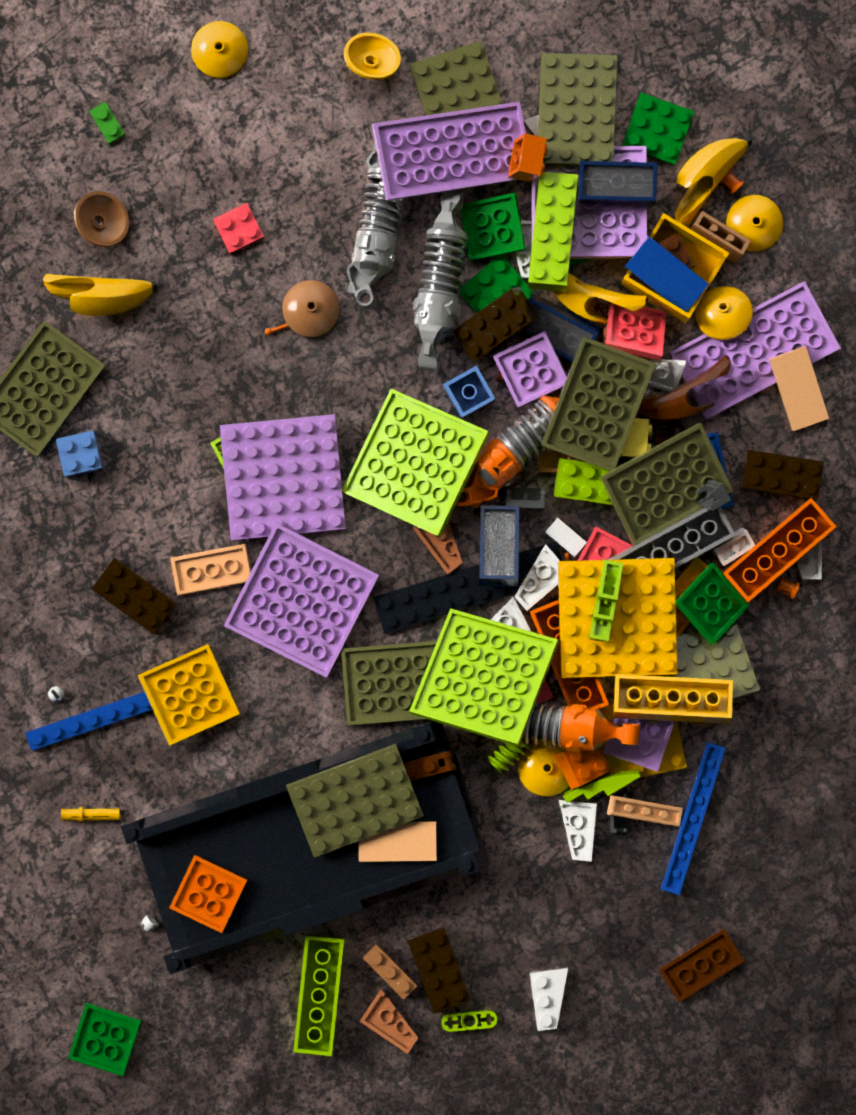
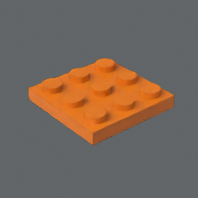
(208, 893)

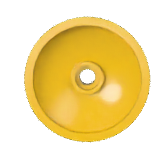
(372, 56)
(220, 62)
(770, 221)
(724, 323)
(532, 772)

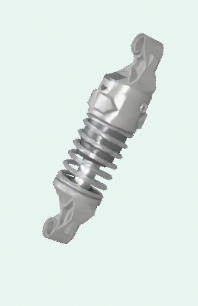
(376, 239)
(438, 300)

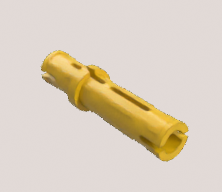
(90, 814)

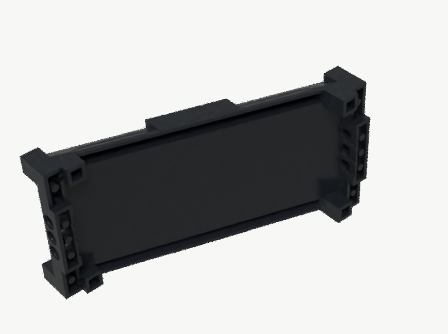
(287, 889)

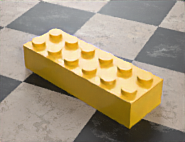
(673, 699)

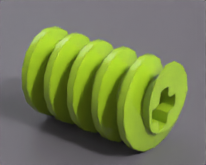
(506, 755)

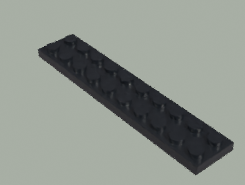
(454, 591)

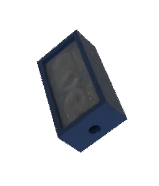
(618, 182)
(561, 326)
(499, 546)

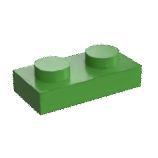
(107, 123)

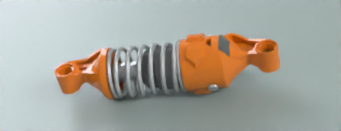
(507, 455)
(576, 728)

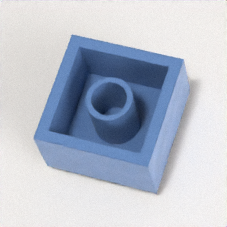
(469, 392)
(79, 454)

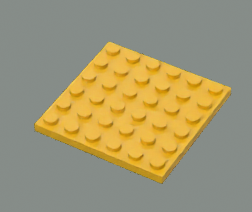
(642, 626)

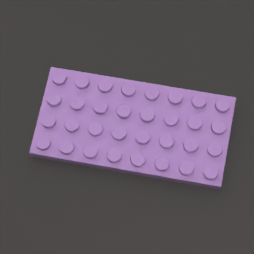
(447, 150)
(775, 328)

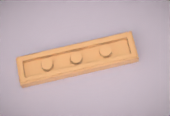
(644, 811)

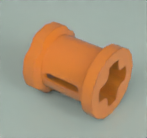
(732, 181)
(787, 588)

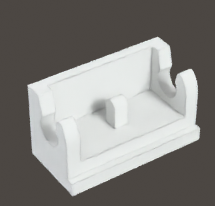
(733, 547)

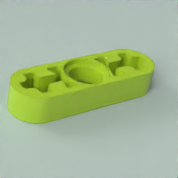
(464, 1027)

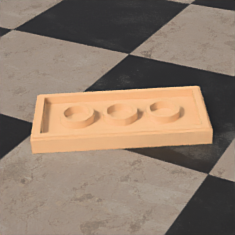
(799, 388)
(211, 569)
(402, 843)

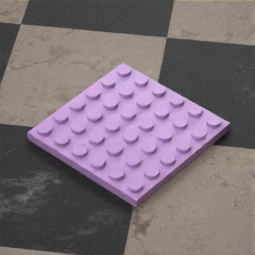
(604, 229)
(282, 476)
(301, 600)

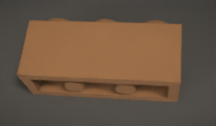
(721, 236)
(390, 971)

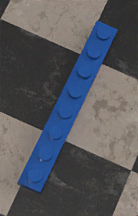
(88, 721)
(693, 818)

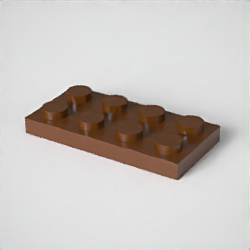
(701, 965)

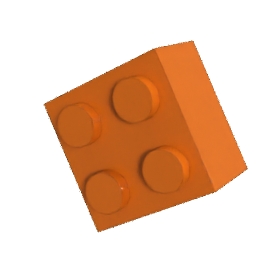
(527, 157)
(582, 766)

